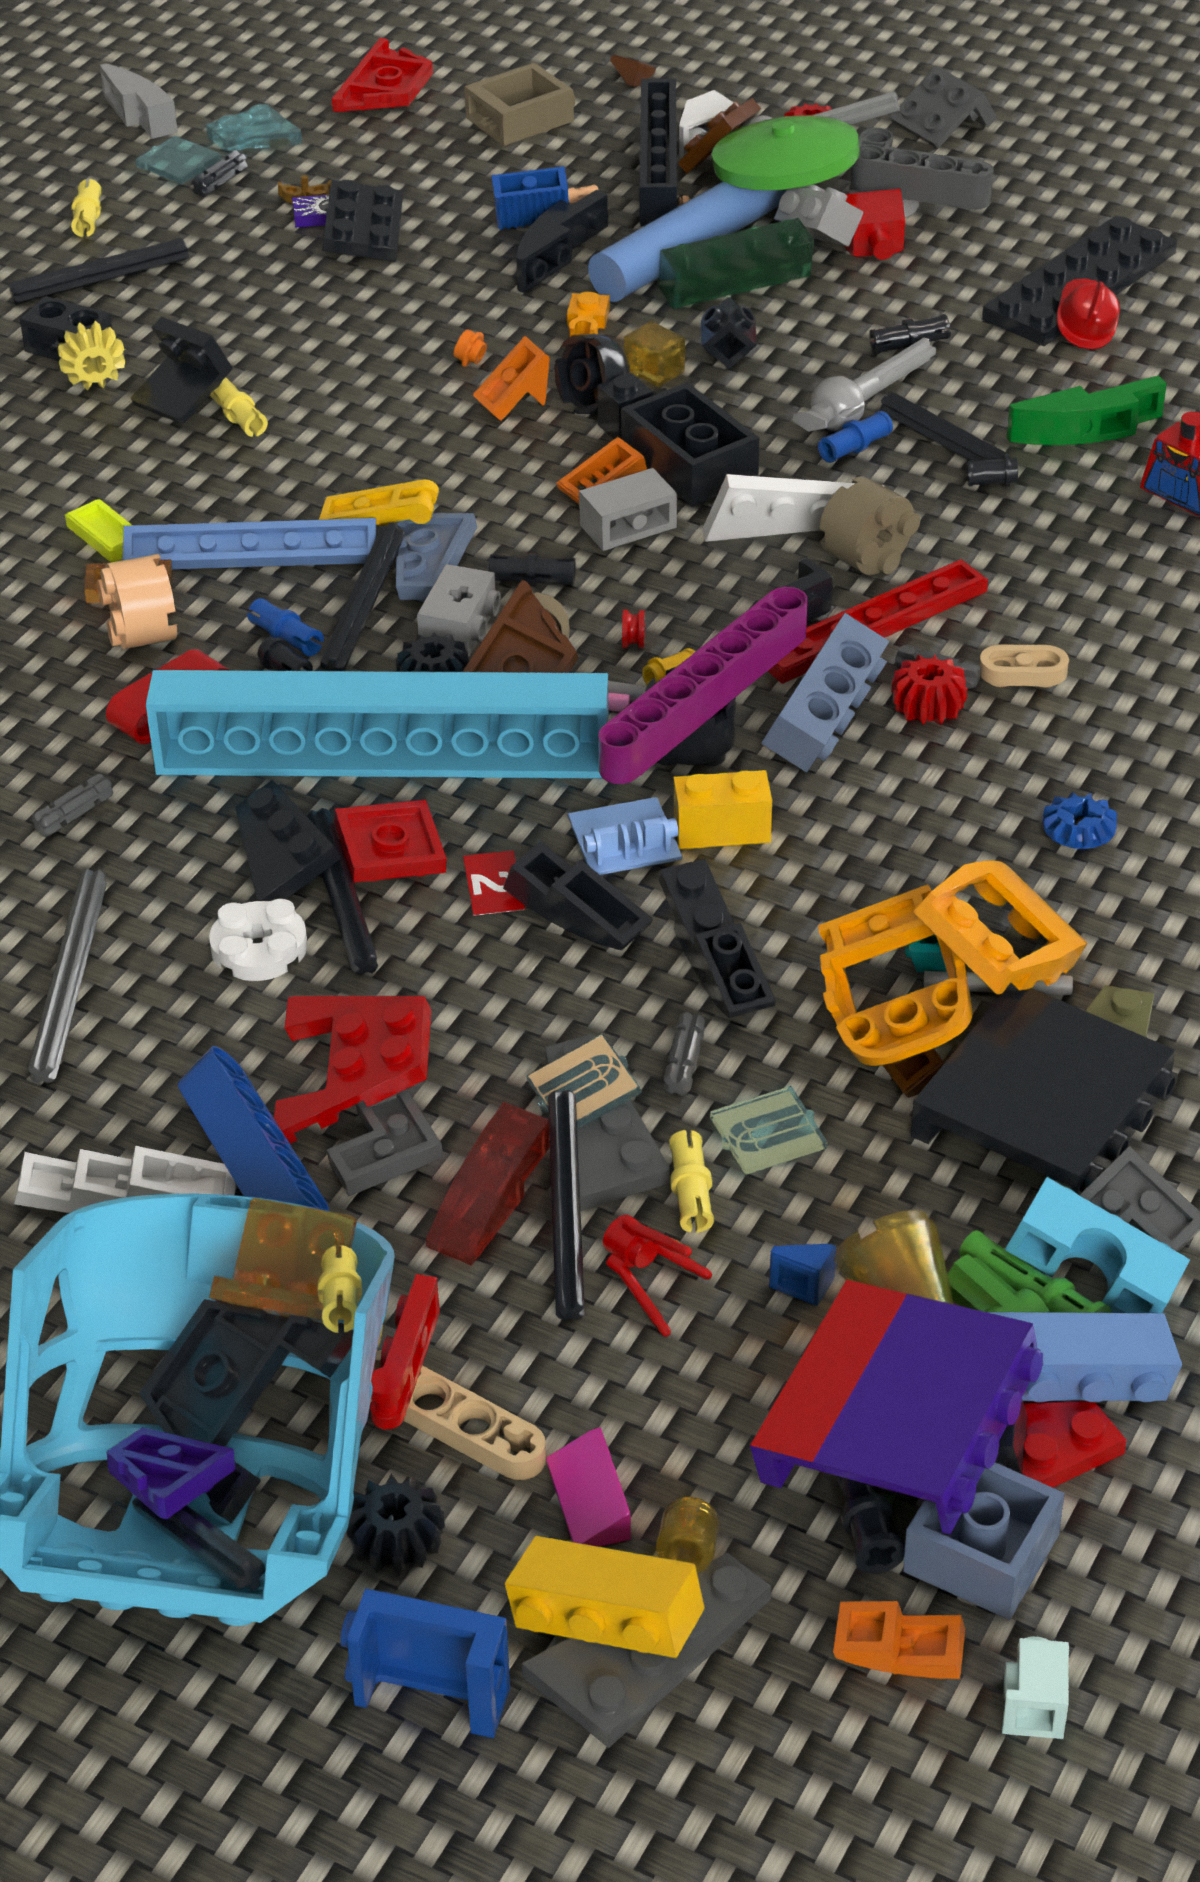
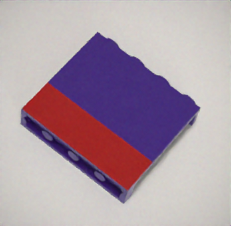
(901, 1397)

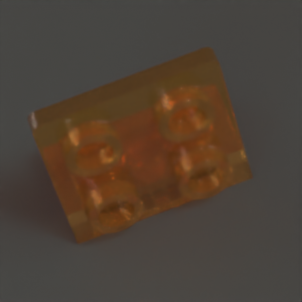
(283, 1258)

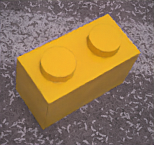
(723, 809)

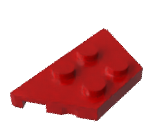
(383, 80)

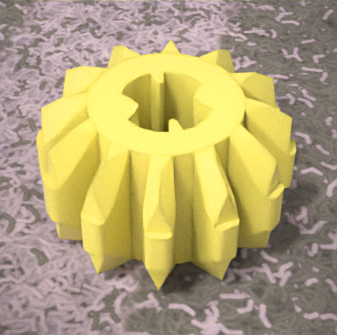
(91, 355)

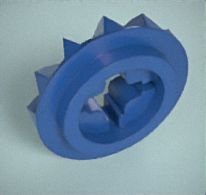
(1093, 831)

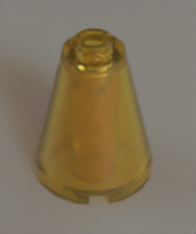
(898, 1256)

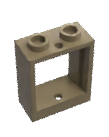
(490, 101)

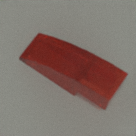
(489, 1183)

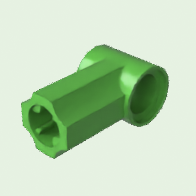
(981, 1289)

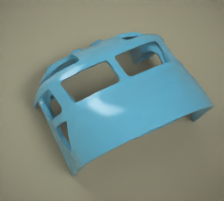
(132, 1283)

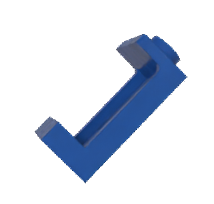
(431, 1651)

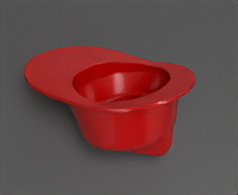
(1088, 313)

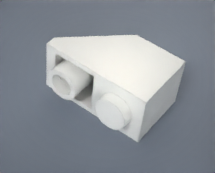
(698, 114)

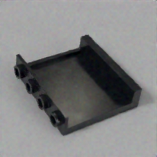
(1047, 1087)

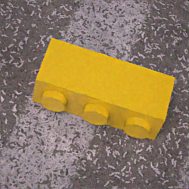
(605, 1596)

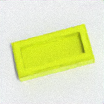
(99, 528)

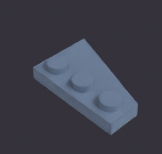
(428, 549)

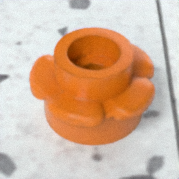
(470, 347)

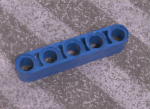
(246, 1132)

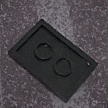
(363, 220)

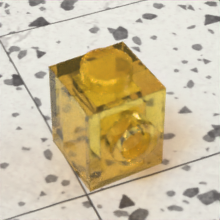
(655, 353)

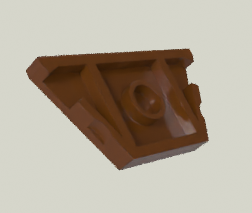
(524, 640)

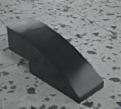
(575, 898)

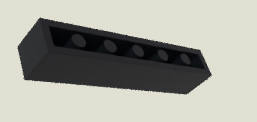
(657, 149)

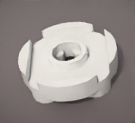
(273, 921)

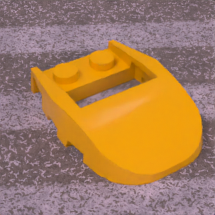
(987, 952)
(904, 1023)

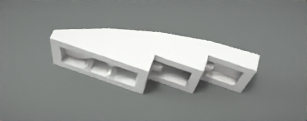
(102, 1177)

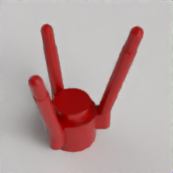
(637, 1245)

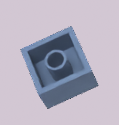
(992, 1546)

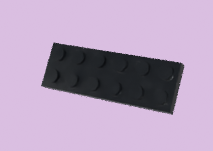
(1112, 253)

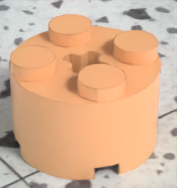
(138, 601)

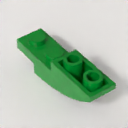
(1084, 418)

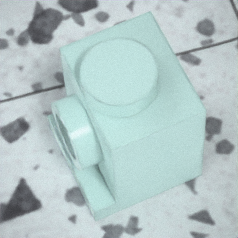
(1037, 1689)

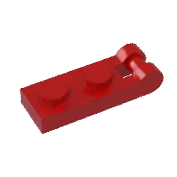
(404, 1353)

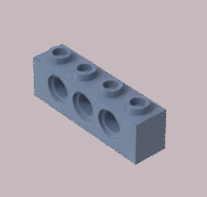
(825, 694)

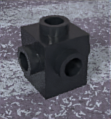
(728, 332)

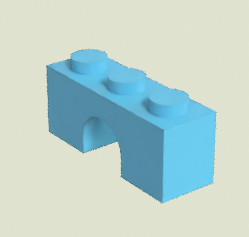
(1065, 1226)

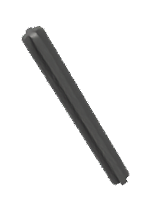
(67, 977)

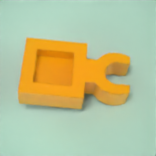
(587, 313)

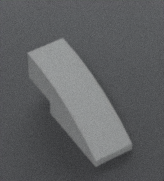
(138, 101)

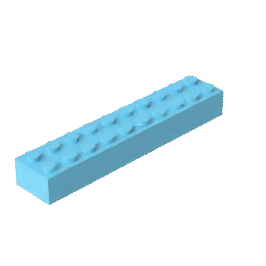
(377, 723)

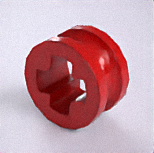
(633, 629)

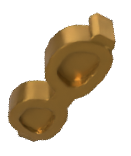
(287, 192)

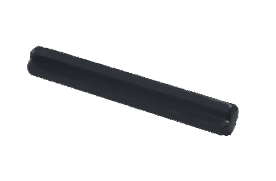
(938, 429)
(208, 1545)

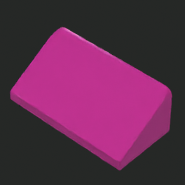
(590, 1491)

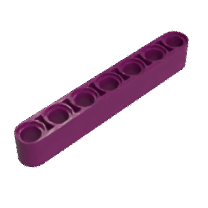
(701, 685)

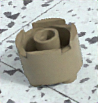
(868, 526)

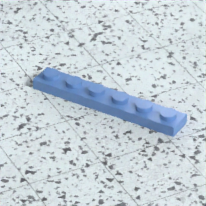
(254, 543)

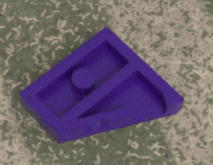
(168, 1468)

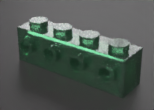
(735, 263)

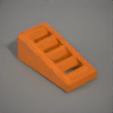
(615, 458)

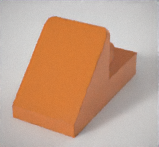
(520, 372)

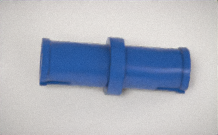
(855, 436)
(285, 625)

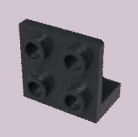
(186, 376)

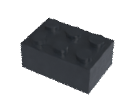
(690, 441)

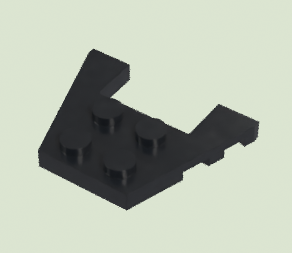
(221, 1371)

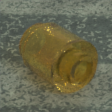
(688, 1532)

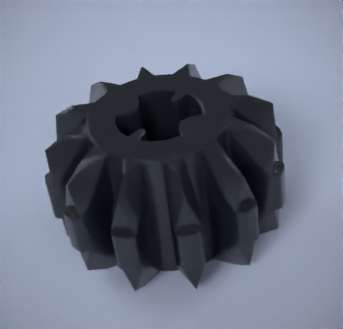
(432, 655)
(395, 1524)

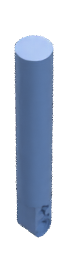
(636, 258)

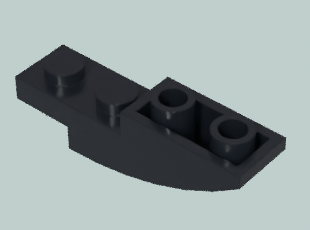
(554, 235)
(713, 942)

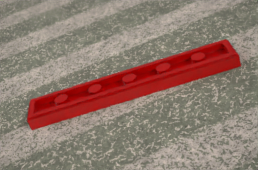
(890, 612)

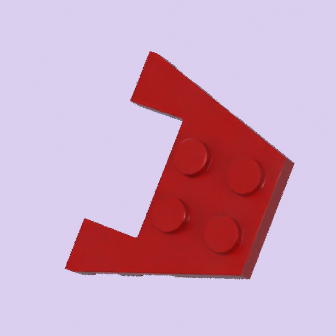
(374, 1053)

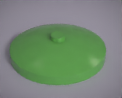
(786, 152)

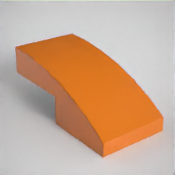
(909, 1645)

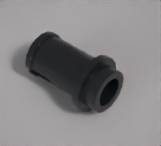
(992, 471)
(276, 655)

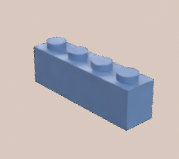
(1102, 1356)

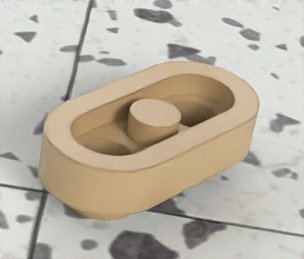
(1024, 665)

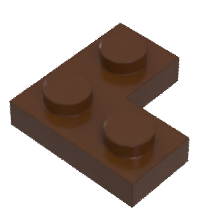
(722, 124)

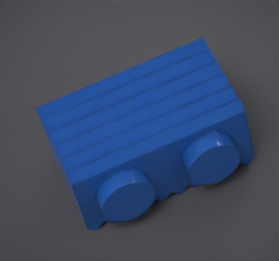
(527, 195)

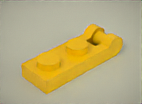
(387, 503)

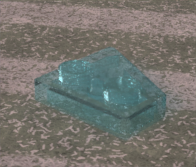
(252, 129)

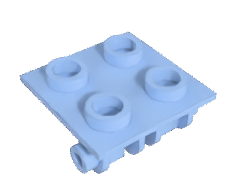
(626, 836)

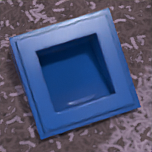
(803, 1270)

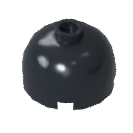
(584, 365)

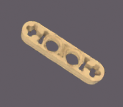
(485, 1447)

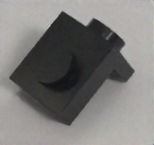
(817, 586)

